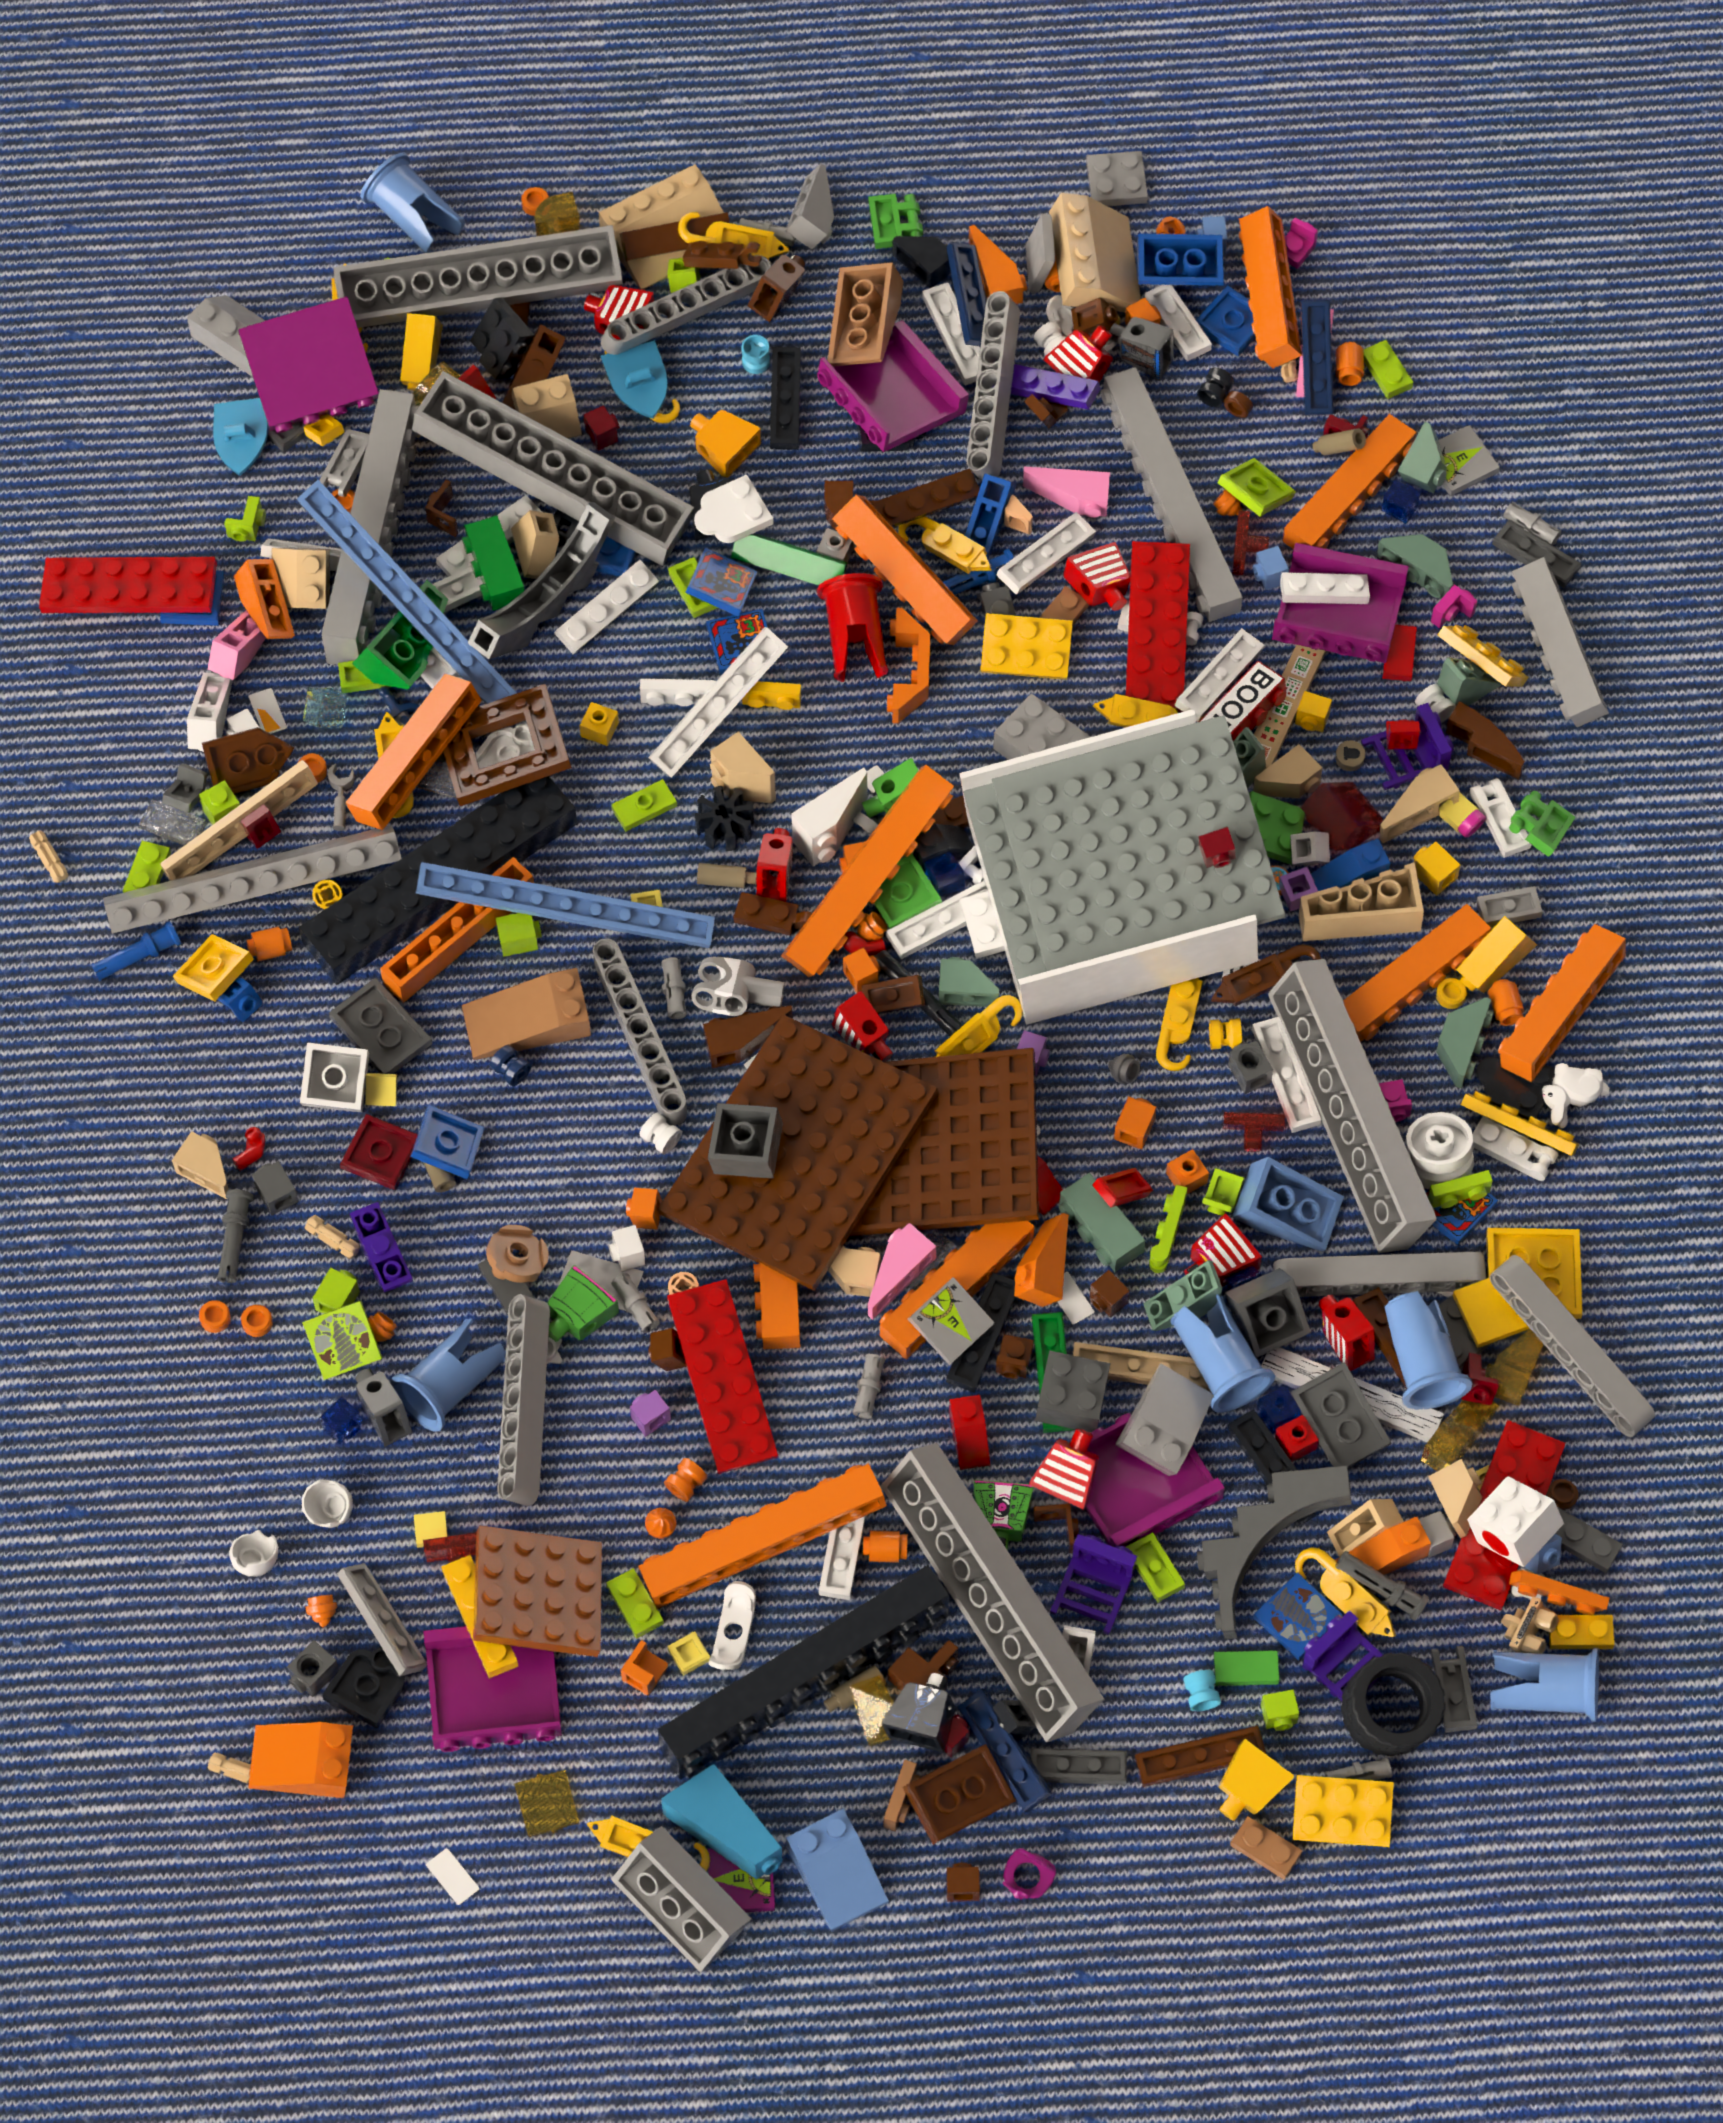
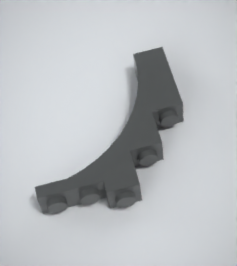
(543, 600)
(1294, 1497)

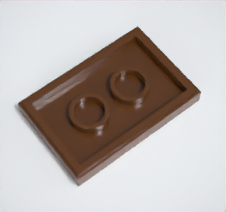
(959, 1794)

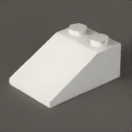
(826, 820)

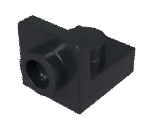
(1013, 1718)

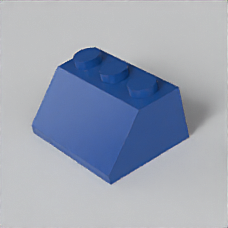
(1179, 259)

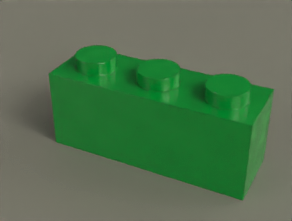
(492, 562)

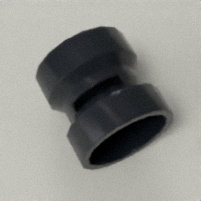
(1216, 385)

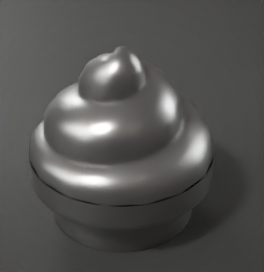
(1124, 1068)

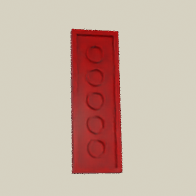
(128, 585)
(1157, 621)
(722, 1376)
(1529, 1460)

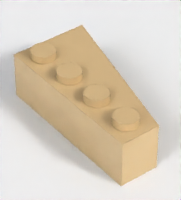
(1364, 908)

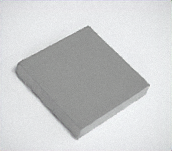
(1040, 253)

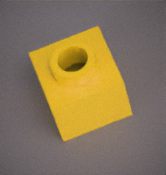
(1313, 712)
(599, 724)

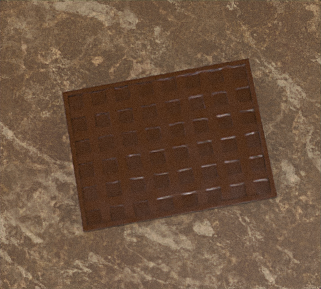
(838, 1142)
(972, 1150)

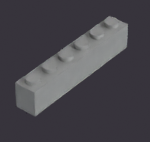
(1559, 642)

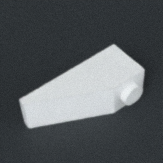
(208, 710)

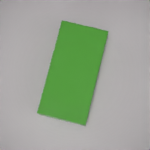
(1246, 1668)

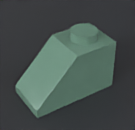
(1424, 462)
(965, 984)

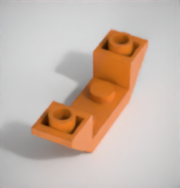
(912, 635)

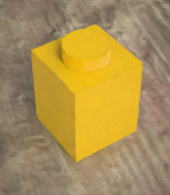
(1436, 867)

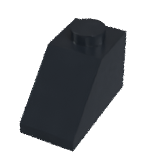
(923, 257)
(941, 840)

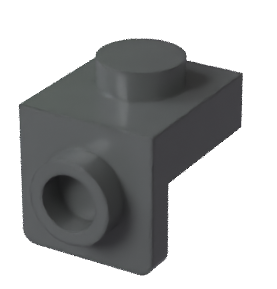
(996, 599)
(186, 788)

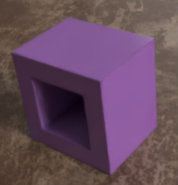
(1293, 882)
(1038, 1043)
(649, 1412)

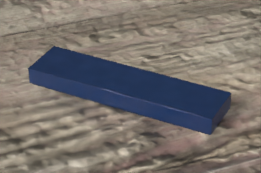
(968, 290)
(1317, 358)
(1006, 1750)

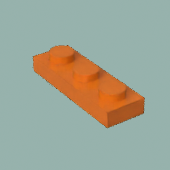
(1558, 1592)

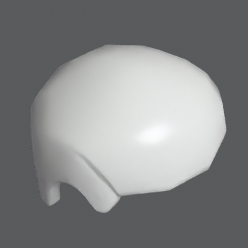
(327, 1503)
(254, 1553)

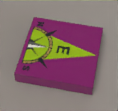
(745, 1890)

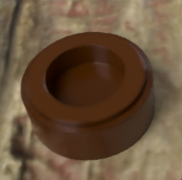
(1238, 404)

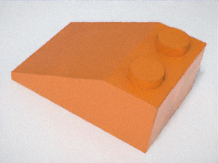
(301, 1758)

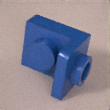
(241, 999)

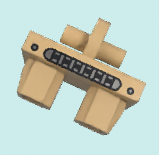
(1525, 1625)

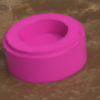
(1471, 823)

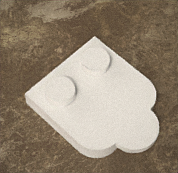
(732, 511)
(504, 745)

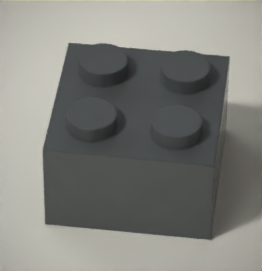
(745, 1140)
(1268, 1311)
(1072, 1391)

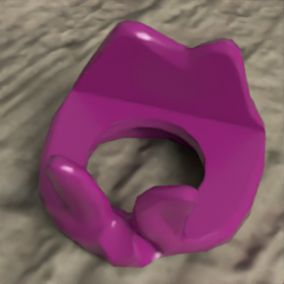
(1045, 1867)

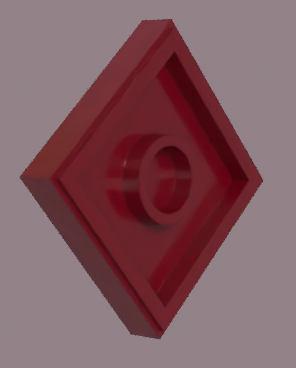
(379, 1152)

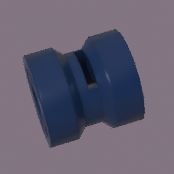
(510, 1065)

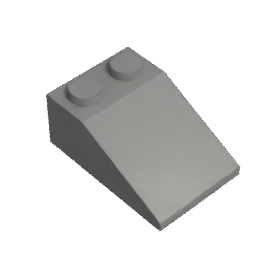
(1165, 1421)

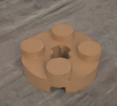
(507, 1265)

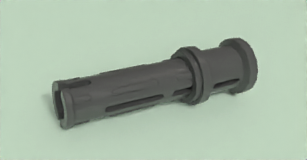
(235, 1222)
(1394, 1592)

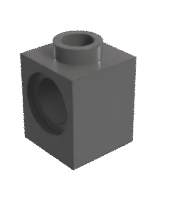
(1250, 1078)
(274, 1187)
(312, 1656)

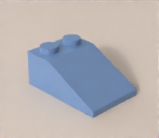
(1287, 1205)
(836, 1869)

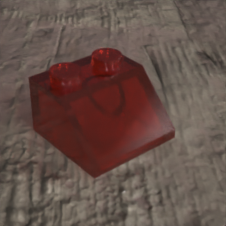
(1342, 813)

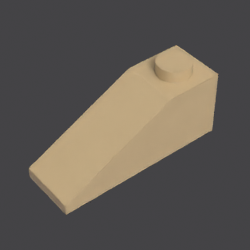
(1419, 802)

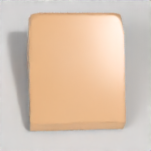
(1017, 516)

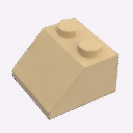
(550, 404)
(303, 576)
(741, 767)

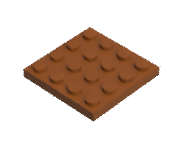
(538, 1591)

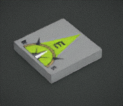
(1465, 460)
(951, 1321)

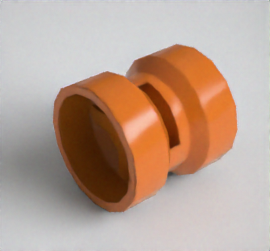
(685, 1479)

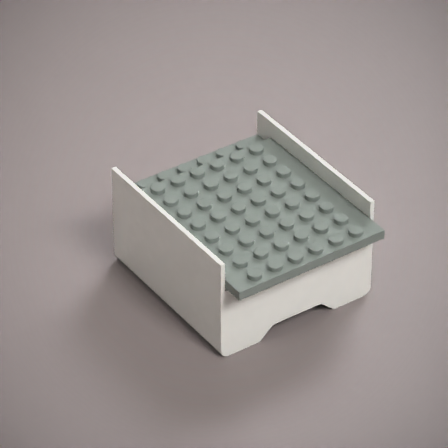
(1104, 869)

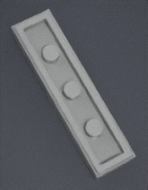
(382, 1619)

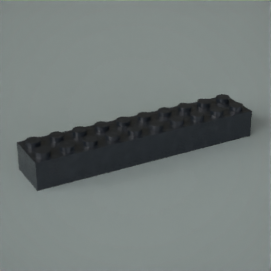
(389, 910)
(804, 1673)

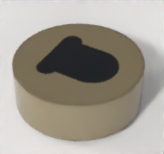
(1350, 755)

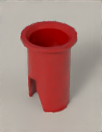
(854, 618)

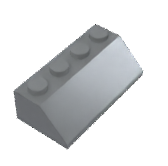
(217, 324)
(680, 1898)

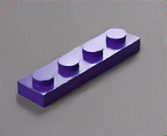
(1054, 387)

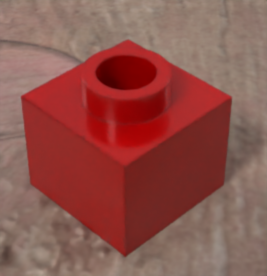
(1296, 1447)

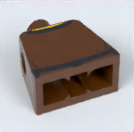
(784, 278)

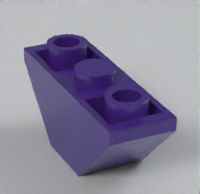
(380, 1247)

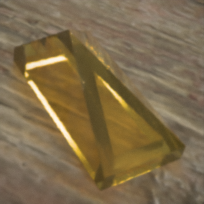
(872, 1705)

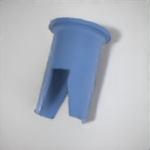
(407, 198)
(1425, 1353)
(1223, 1357)
(443, 1380)
(1564, 1683)

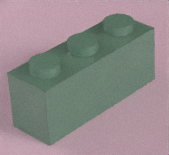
(1104, 1227)

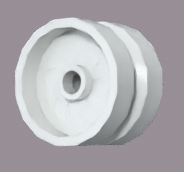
(1440, 1148)

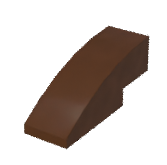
(1485, 740)

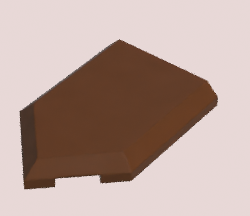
(246, 759)

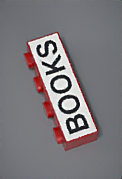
(1250, 699)

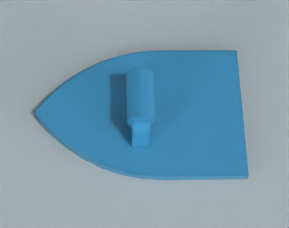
(638, 378)
(239, 433)

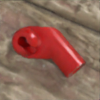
(856, 943)
(254, 1148)

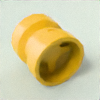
(326, 893)
(1232, 1033)

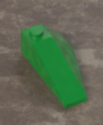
(399, 650)

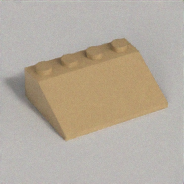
(655, 206)
(1093, 253)

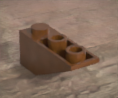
(536, 361)
(738, 1037)

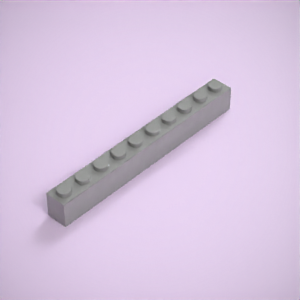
(1171, 493)
(251, 879)

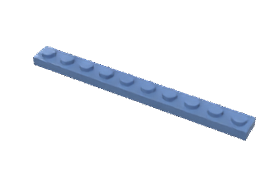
(403, 593)
(565, 905)

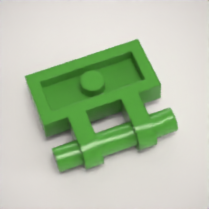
(886, 220)
(1548, 829)

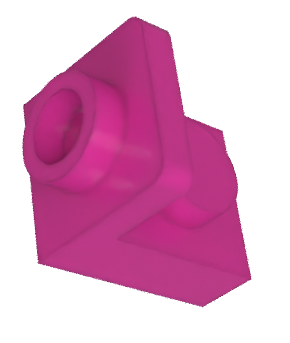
(1300, 242)
(1453, 602)
(1396, 1096)

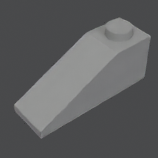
(813, 210)

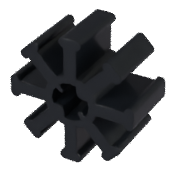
(711, 821)

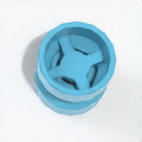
(755, 354)
(1202, 1690)

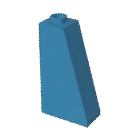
(724, 1822)

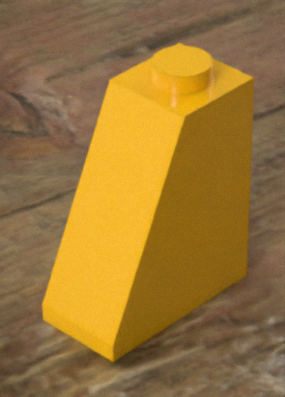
(420, 348)
(1495, 956)

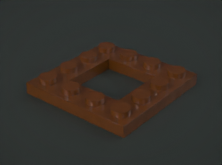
(547, 759)

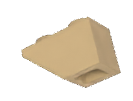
(535, 542)
(856, 1270)

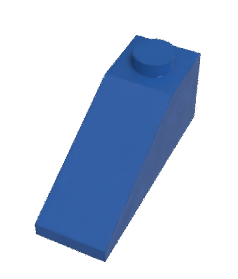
(989, 511)
(1359, 862)

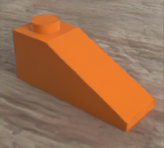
(996, 268)
(263, 598)
(1042, 1268)
(1394, 1547)

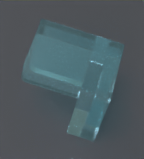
(325, 707)

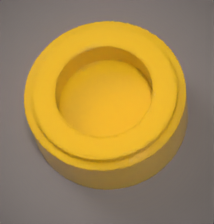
(1451, 993)

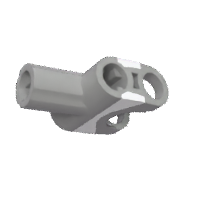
(735, 987)

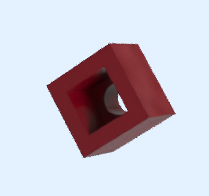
(601, 427)
(1217, 848)
(957, 1736)

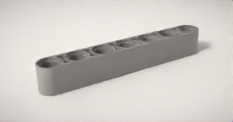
(677, 313)
(990, 373)
(636, 1019)
(1389, 1272)
(1572, 1346)
(523, 1400)

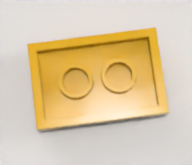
(1026, 646)
(1484, 655)
(1342, 1810)

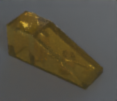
(1515, 1367)
(1457, 1434)

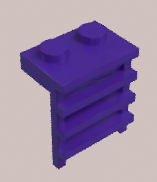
(1431, 750)
(1103, 1565)
(1333, 1648)

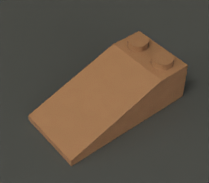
(864, 313)
(528, 1015)

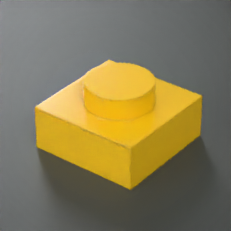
(324, 430)

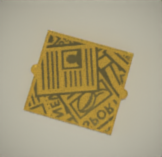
(546, 1803)

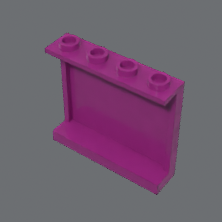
(309, 364)
(900, 394)
(1344, 628)
(1137, 1499)
(485, 1710)

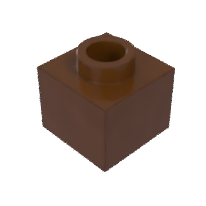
(1109, 1294)
(666, 1350)
(962, 1883)

